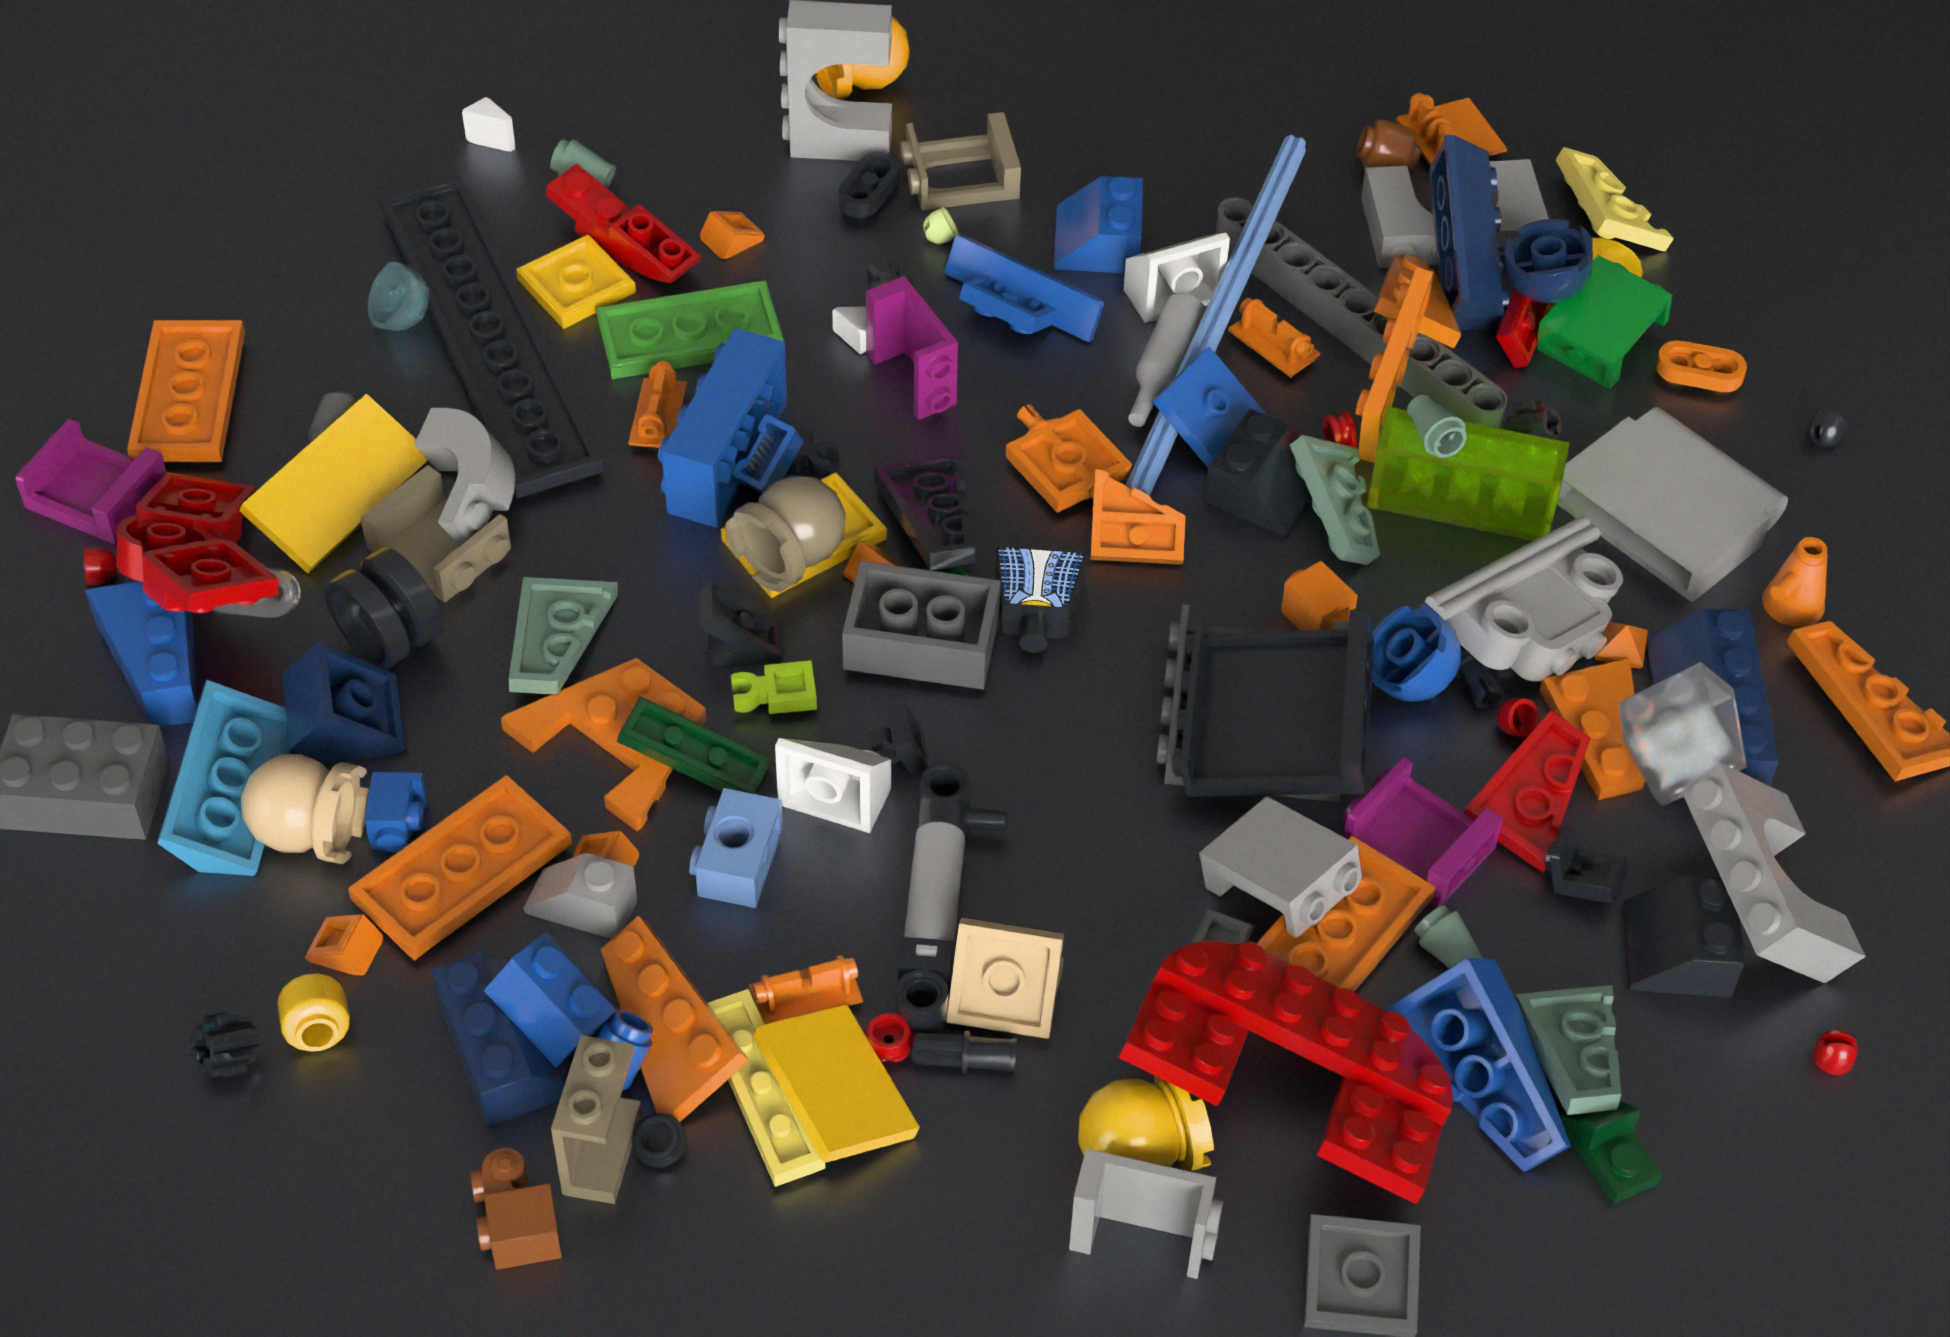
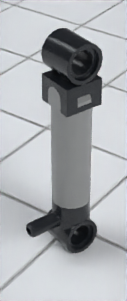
(934, 894)

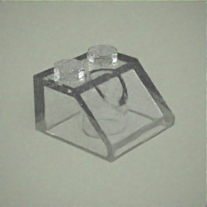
(1682, 730)

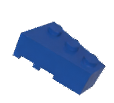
(151, 649)

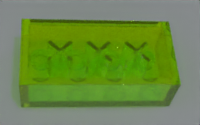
(1493, 484)

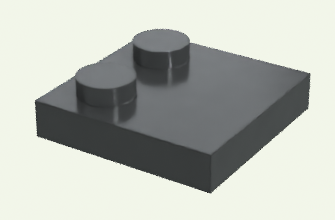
(1362, 1276)

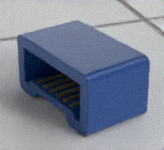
(769, 456)

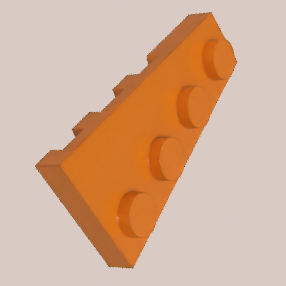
(1390, 367)
(1874, 704)
(689, 1042)

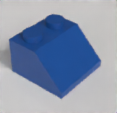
(1100, 226)
(550, 998)

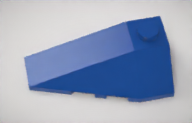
(1490, 1058)

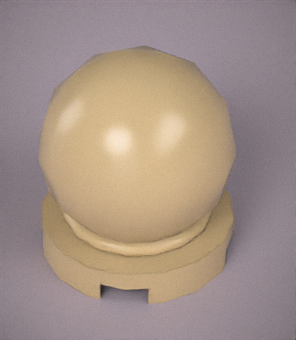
(303, 806)

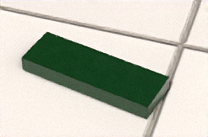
(693, 748)

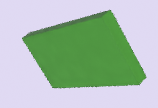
(682, 327)

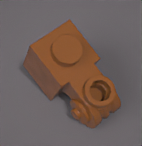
(519, 1217)

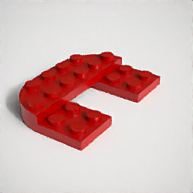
(1391, 1080)

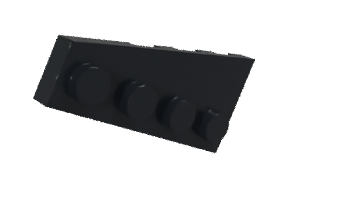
(931, 508)

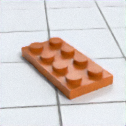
(187, 389)
(460, 867)
(1359, 927)

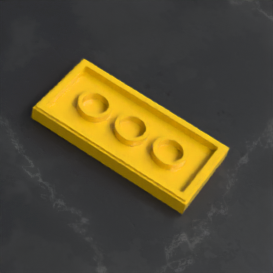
(334, 482)

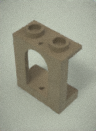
(994, 145)

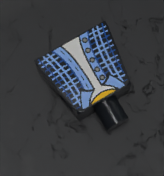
(1038, 593)

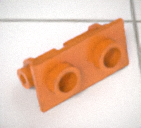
(1273, 340)
(657, 406)
(807, 990)

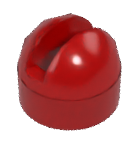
(98, 566)
(1522, 713)
(1838, 1054)

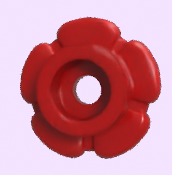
(890, 1027)

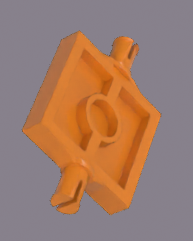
(1062, 457)

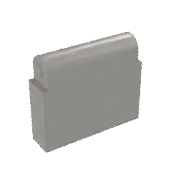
(1671, 501)

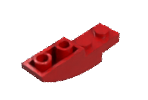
(624, 233)

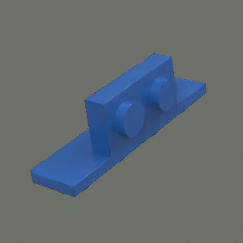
(1019, 292)

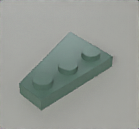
(1336, 497)
(554, 630)
(1576, 1045)

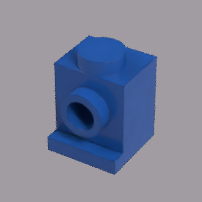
(394, 809)

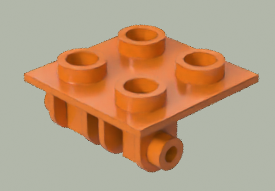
(1453, 118)

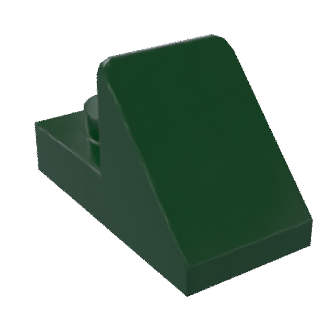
(1613, 1150)

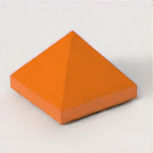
(1623, 643)

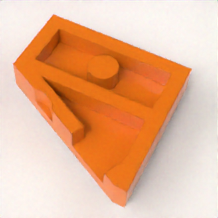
(1133, 526)

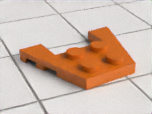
(599, 711)

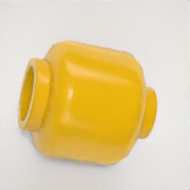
(313, 1012)

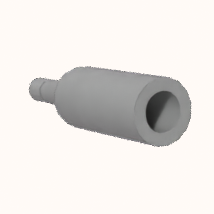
(1165, 351)

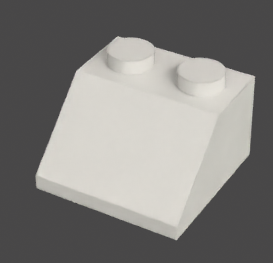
(1182, 268)

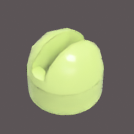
(940, 227)

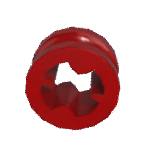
(1340, 429)

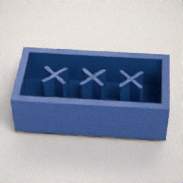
(722, 426)

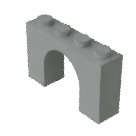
(822, 37)
(1405, 227)
(1743, 831)

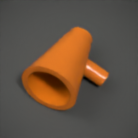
(1799, 587)

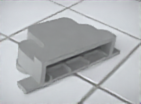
(1535, 605)

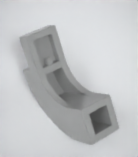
(485, 471)

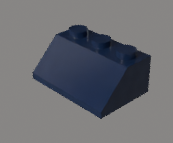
(498, 1058)

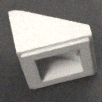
(488, 125)
(851, 326)

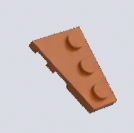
(1438, 318)

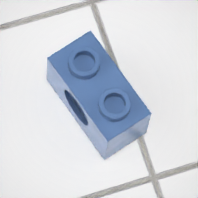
(739, 872)

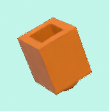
(1317, 598)

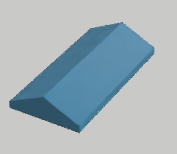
(225, 746)

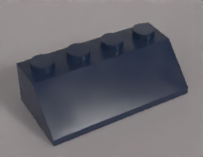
(1467, 234)
(1728, 647)

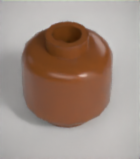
(1388, 145)

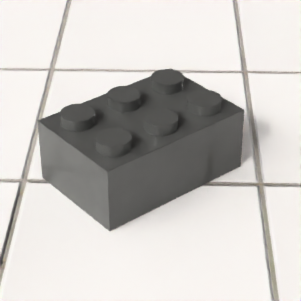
(921, 625)
(81, 776)

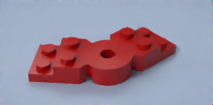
(188, 547)

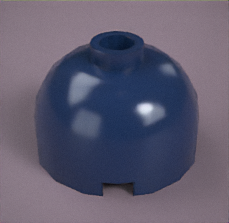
(1549, 260)

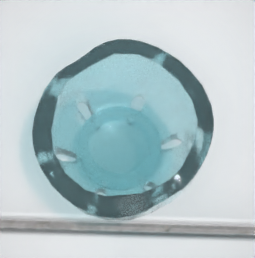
(406, 302)

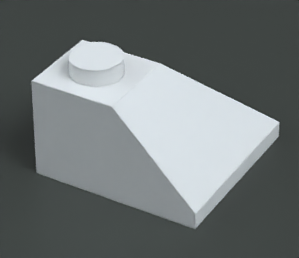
(832, 781)

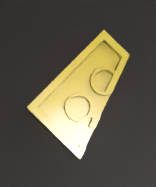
(1602, 199)

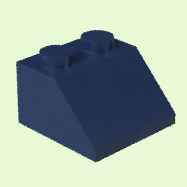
(341, 707)

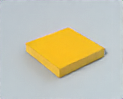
(575, 281)

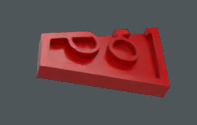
(1534, 788)

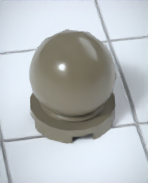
(787, 530)

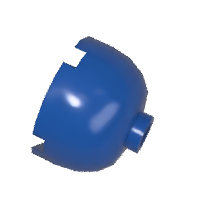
(1415, 654)

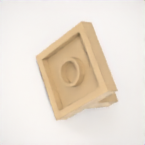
(1005, 978)

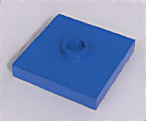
(1205, 404)

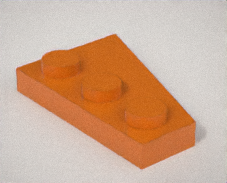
(1590, 703)

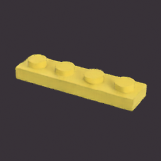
(769, 1115)

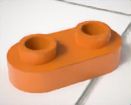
(1701, 366)

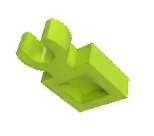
(783, 687)

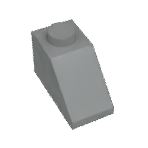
(585, 894)

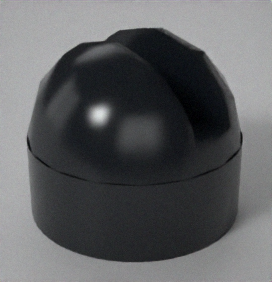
(1827, 427)

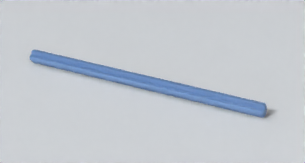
(1223, 300)

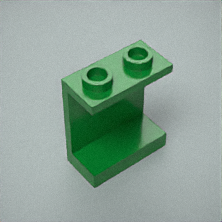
(1603, 321)

